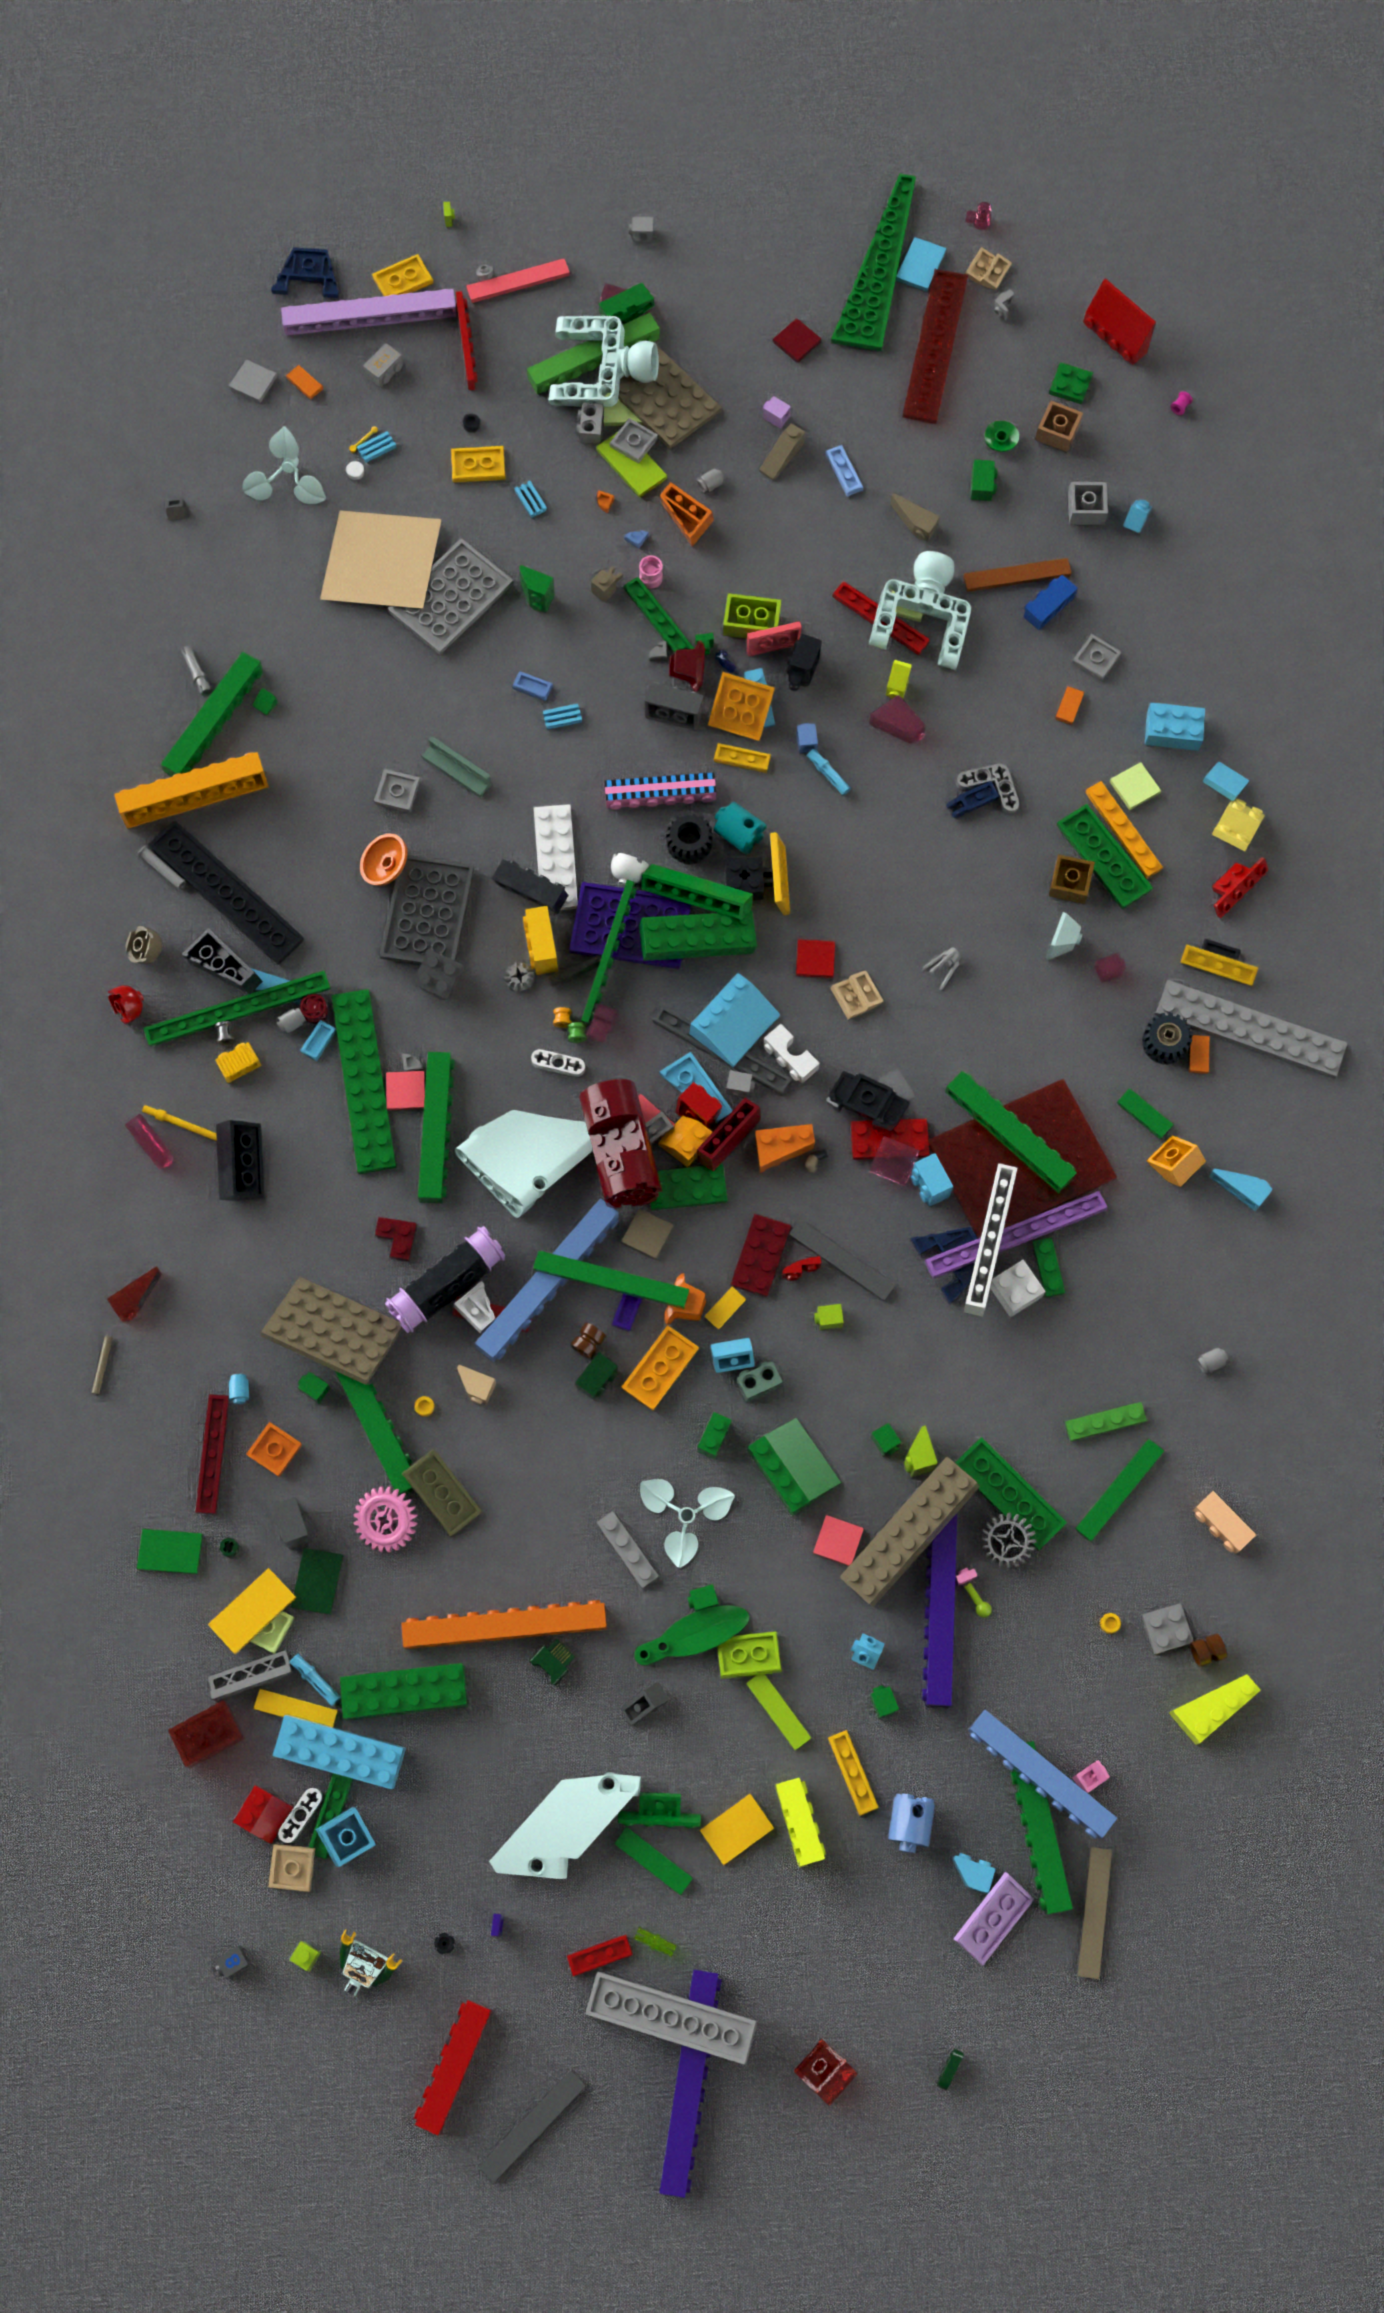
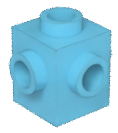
(867, 1651)

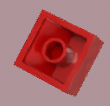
(698, 1105)
(263, 1814)

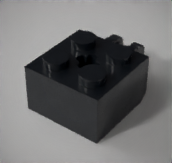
(803, 661)
(749, 869)

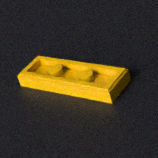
(742, 758)

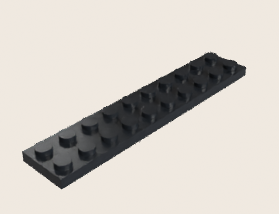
(226, 892)

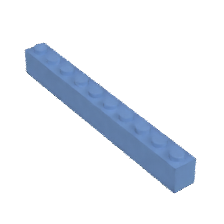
(544, 1286)

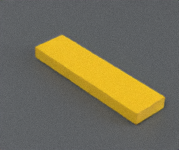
(1219, 965)
(284, 1705)
(853, 1773)

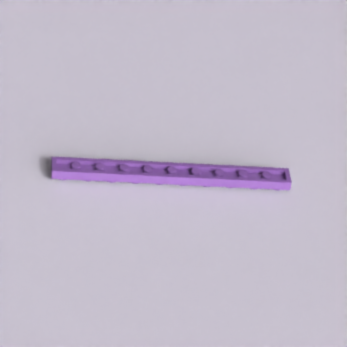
(1019, 1233)

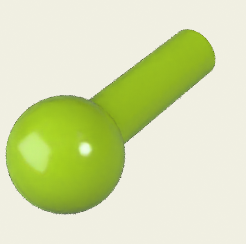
(983, 1608)

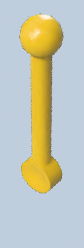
(353, 448)

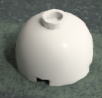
(627, 868)

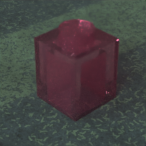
(1110, 967)

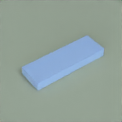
(844, 470)

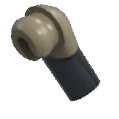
(813, 1158)

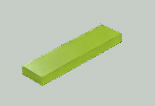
(778, 1711)

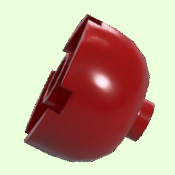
(126, 1002)

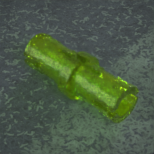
(655, 1941)

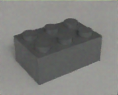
(673, 706)

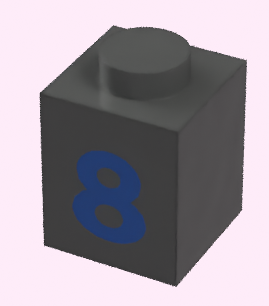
(232, 1962)

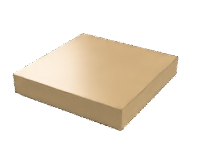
(291, 1867)

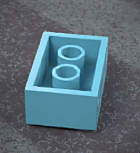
(1174, 726)

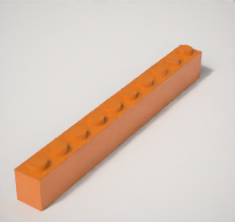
(503, 1626)

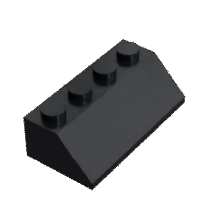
(240, 1160)

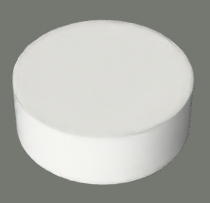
(355, 470)

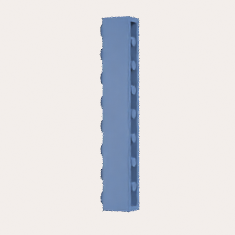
(1042, 1774)

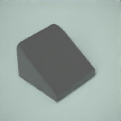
(175, 509)

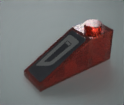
(133, 1296)

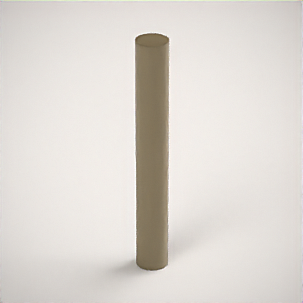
(102, 1365)

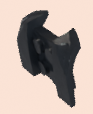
(868, 1099)

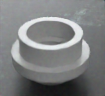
(484, 272)

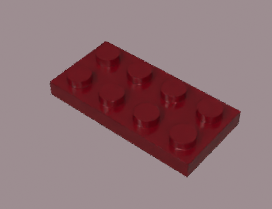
(760, 1255)

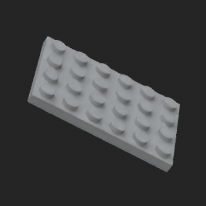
(457, 594)

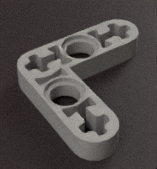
(990, 772)

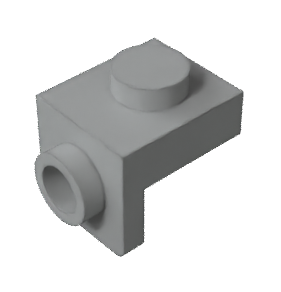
(1001, 304)

